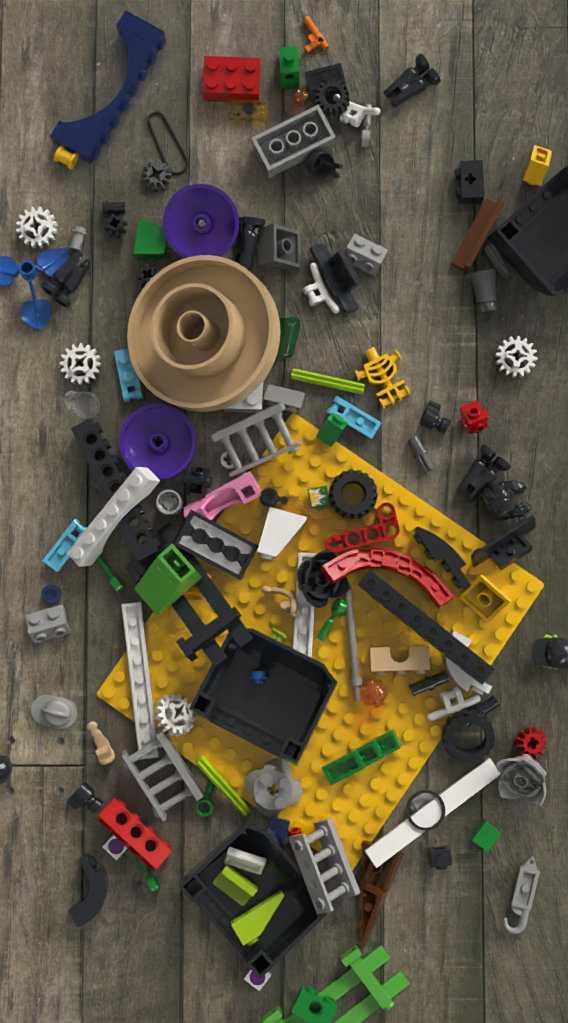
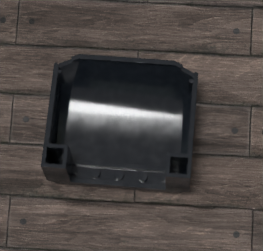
(537, 237)
(270, 714)
(291, 919)

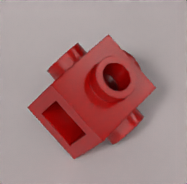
(474, 417)

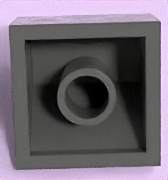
(279, 247)

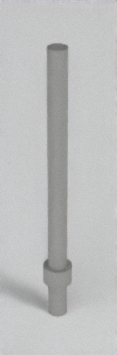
(356, 680)

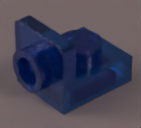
(278, 829)

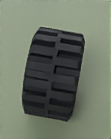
(364, 482)

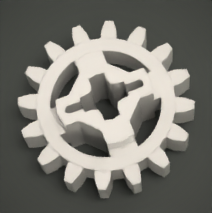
(44, 226)
(523, 357)
(86, 359)
(174, 707)

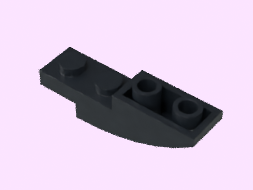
(437, 548)

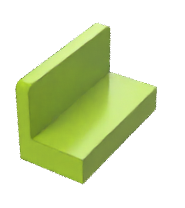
(235, 885)

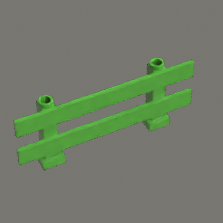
(360, 971)

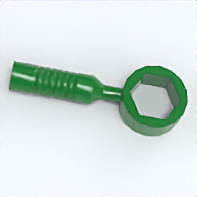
(115, 582)
(337, 609)
(209, 790)
(151, 879)

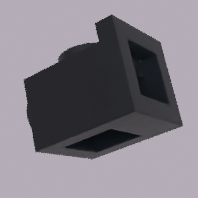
(440, 857)

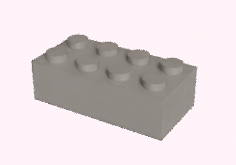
(293, 141)

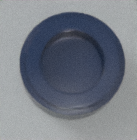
(51, 594)

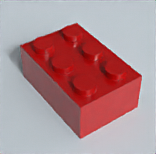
(231, 78)

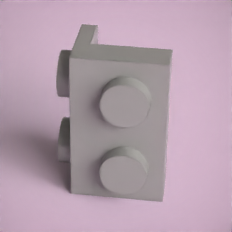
(365, 254)
(292, 399)
(47, 624)

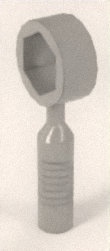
(366, 133)

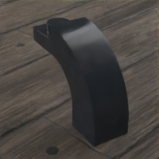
(87, 908)

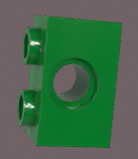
(305, 998)

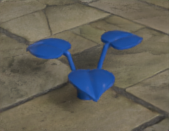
(35, 312)

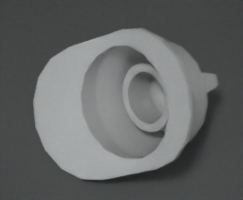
(54, 711)

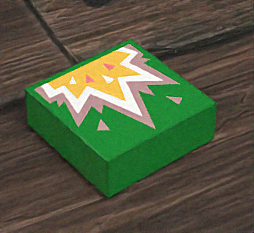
(318, 497)

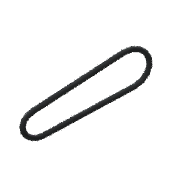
(158, 145)

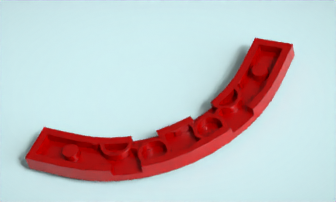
(393, 561)

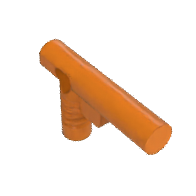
(314, 37)

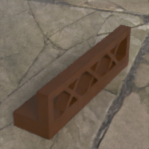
(477, 234)

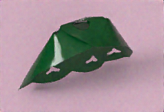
(288, 338)

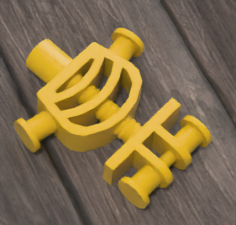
(374, 360)

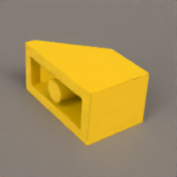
(537, 166)

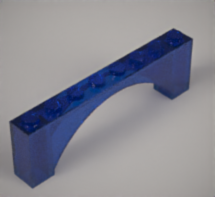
(89, 134)

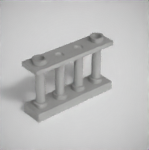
(241, 428)
(172, 757)
(336, 858)

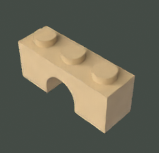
(416, 660)

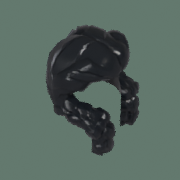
(497, 500)

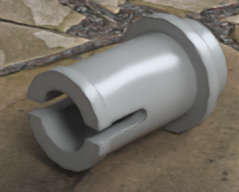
(77, 239)
(419, 801)

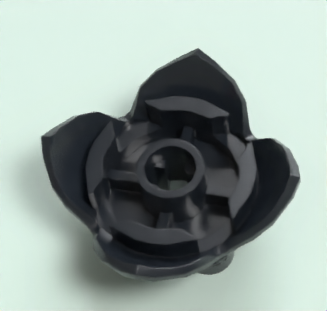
(319, 592)

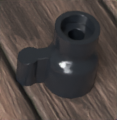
(432, 419)
(270, 497)
(86, 796)

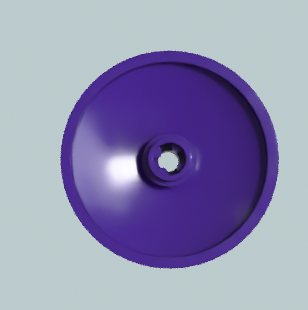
(196, 204)
(157, 423)

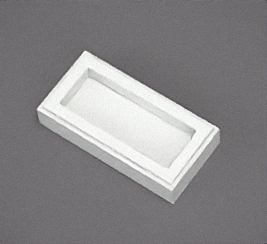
(244, 860)

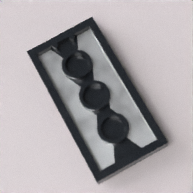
(215, 544)

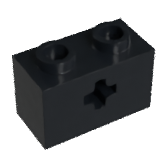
(471, 171)

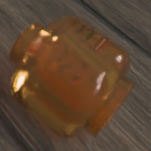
(374, 692)

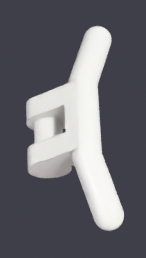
(360, 112)
(319, 285)
(449, 707)

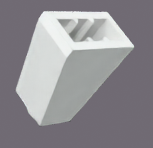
(278, 532)

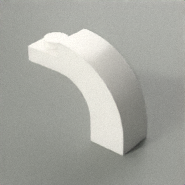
(461, 678)

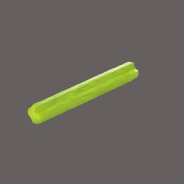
(327, 381)
(223, 786)

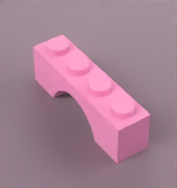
(237, 491)

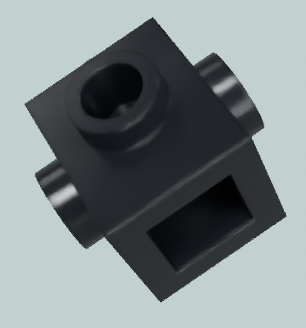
(198, 481)

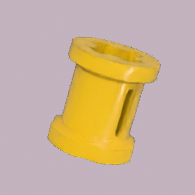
(65, 157)

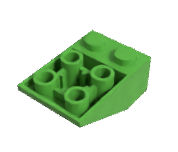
(166, 580)

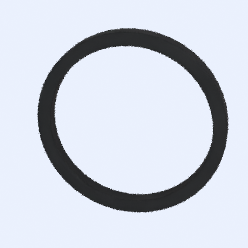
(408, 813)

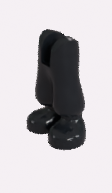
(409, 82)
(247, 240)
(68, 276)
(480, 475)

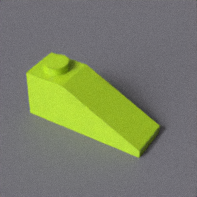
(252, 923)

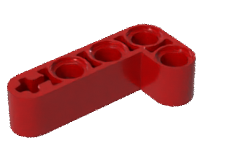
(361, 533)

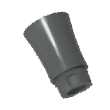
(485, 290)

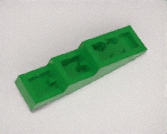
(361, 757)

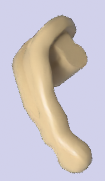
(291, 606)
(104, 751)

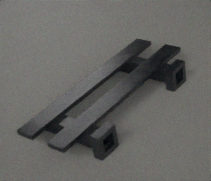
(203, 635)

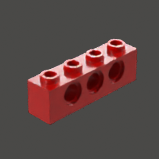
(135, 845)

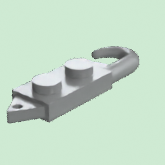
(523, 894)

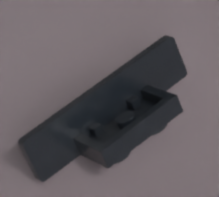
(338, 274)
(507, 547)

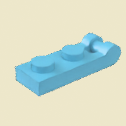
(127, 376)
(355, 417)
(58, 554)

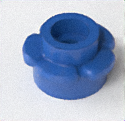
(257, 676)

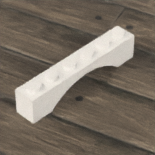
(131, 492)

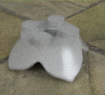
(274, 772)
(522, 778)

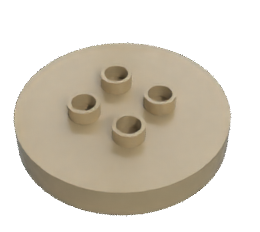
(203, 333)

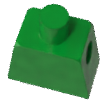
(289, 65)
(150, 241)

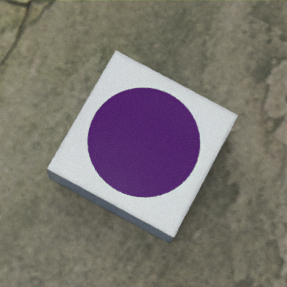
(114, 847)
(253, 980)

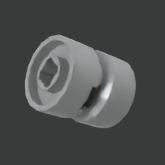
(169, 503)

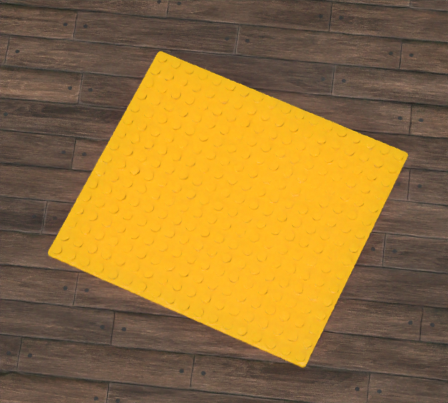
(369, 796)

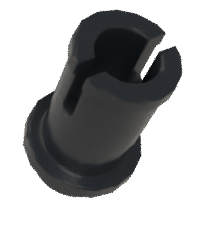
(113, 207)

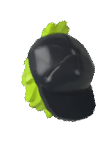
(551, 652)

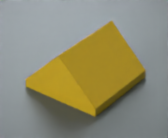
(484, 598)

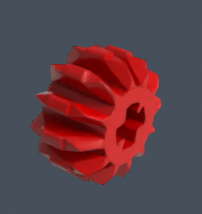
(525, 738)

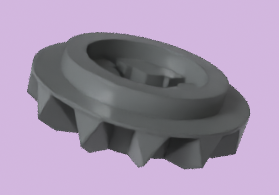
(153, 183)

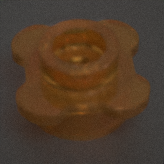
(300, 96)

